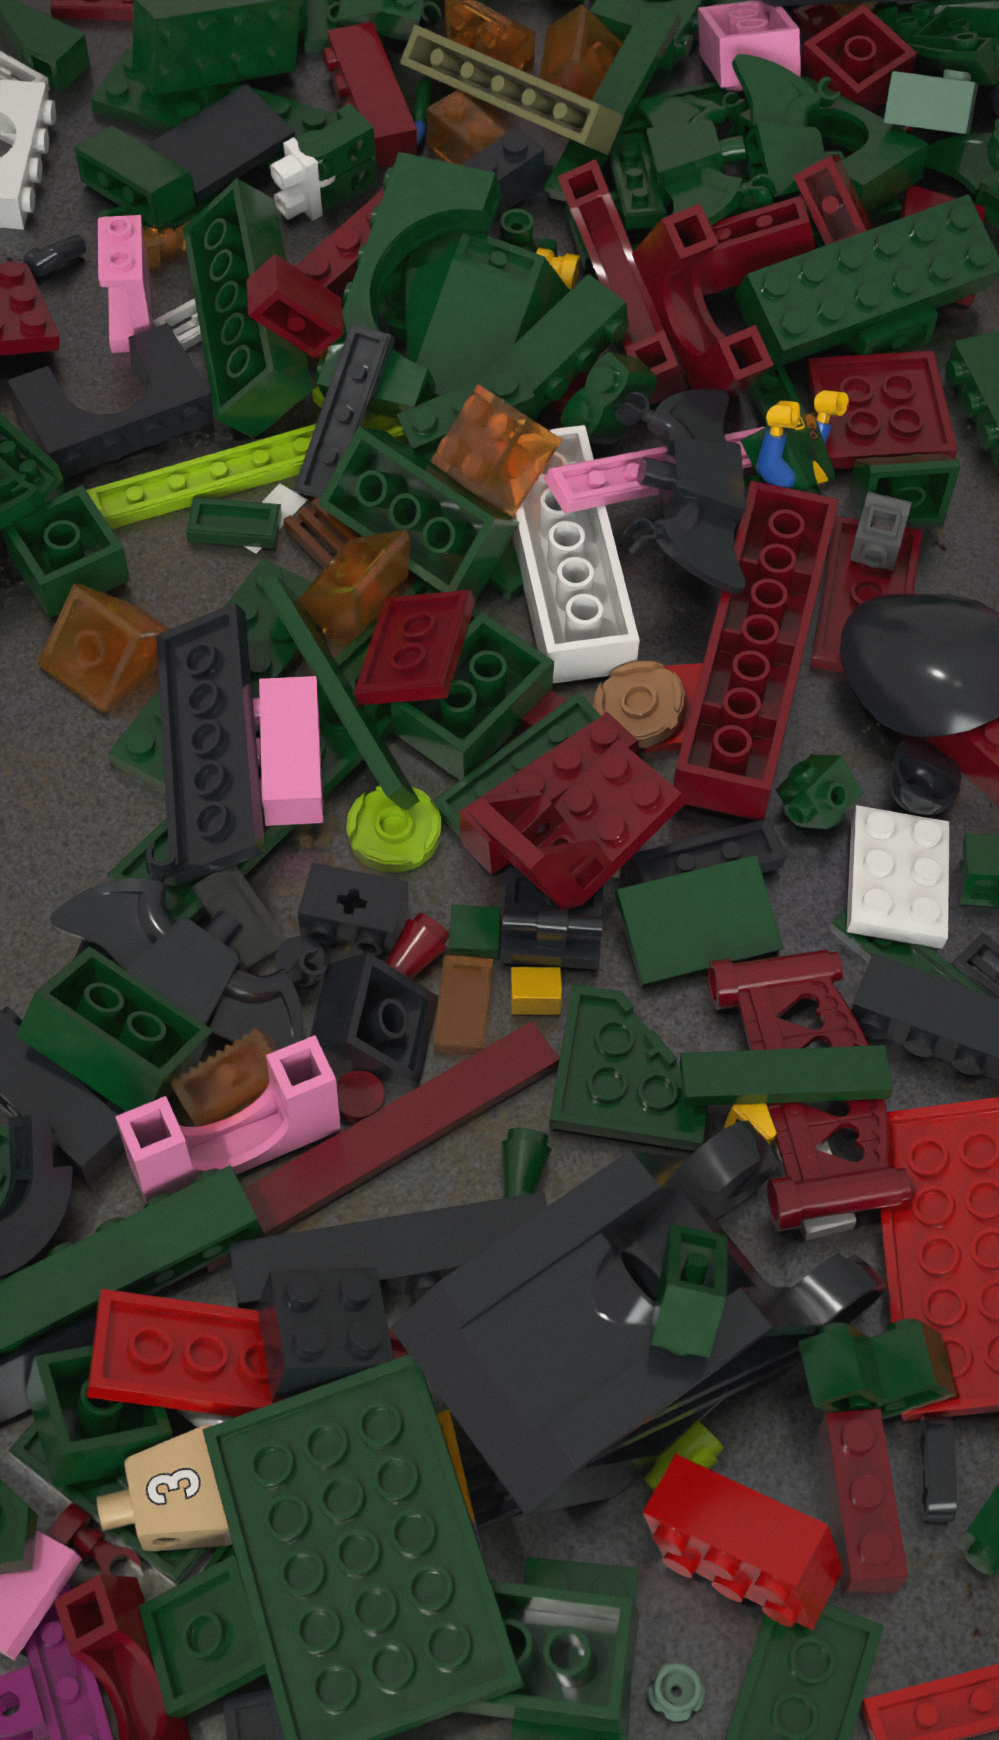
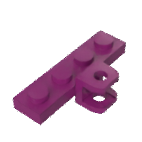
(53, 1694)

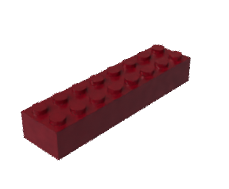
(755, 653)

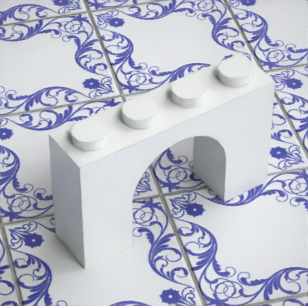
(24, 125)

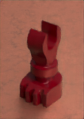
(72, 1530)

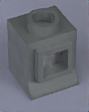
(880, 531)

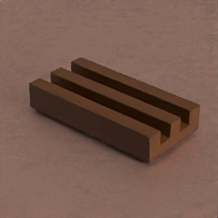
(309, 517)

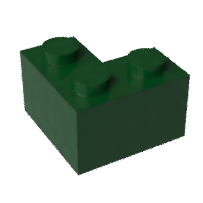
(882, 1372)

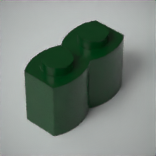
(606, 386)

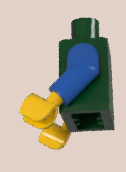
(793, 445)

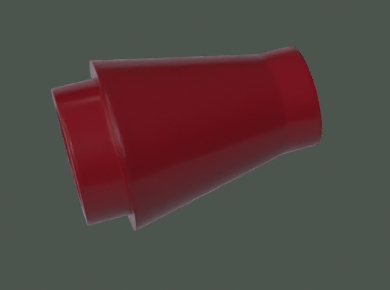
(418, 945)

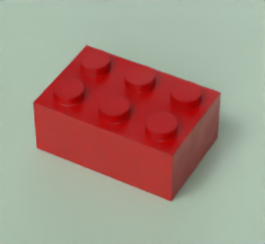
(743, 1543)

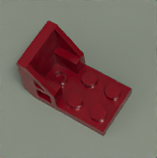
(587, 832)

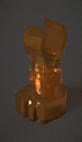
(167, 240)

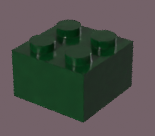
(63, 546)
(84, 1434)

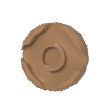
(643, 700)

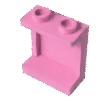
(126, 273)

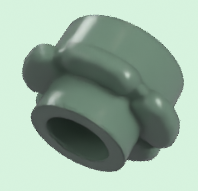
(687, 1680)

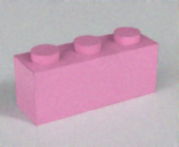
(289, 750)

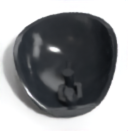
(924, 662)

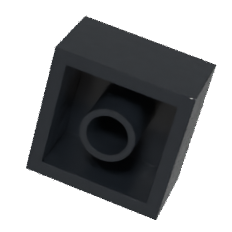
(321, 1327)

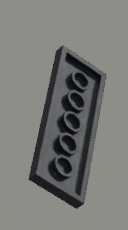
(209, 744)

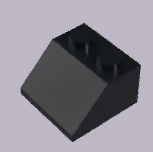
(374, 1020)

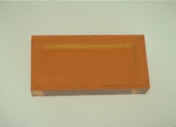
(463, 1005)

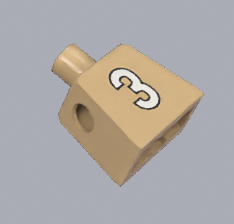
(170, 1497)

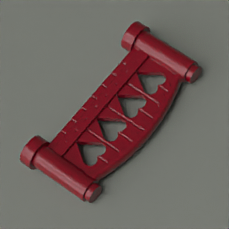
(814, 1180)

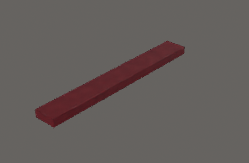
(398, 1130)

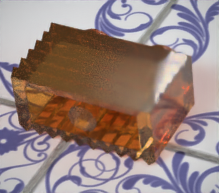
(226, 1079)

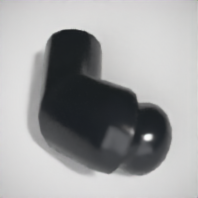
(53, 256)

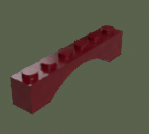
(616, 269)

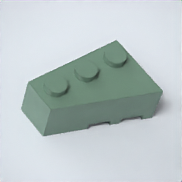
(932, 101)

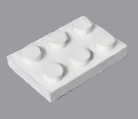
(898, 877)

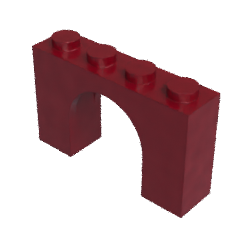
(671, 272)

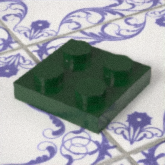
(202, 1638)

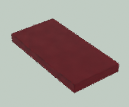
(852, 583)

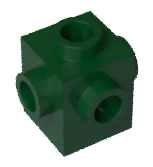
(818, 791)

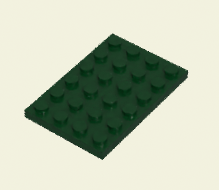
(360, 1558)

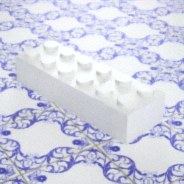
(573, 577)

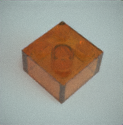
(495, 450)

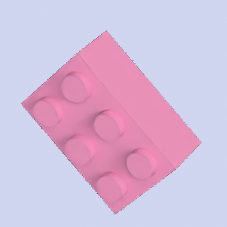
(749, 30)

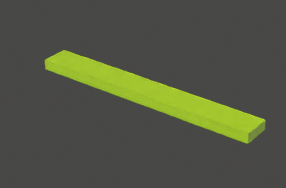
(213, 475)

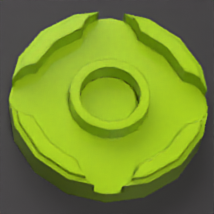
(392, 837)

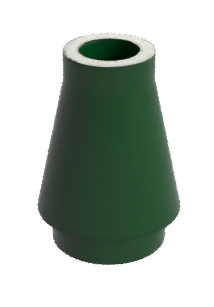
(524, 1160)

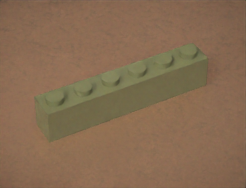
(512, 89)

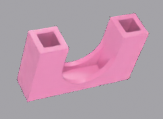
(290, 1114)

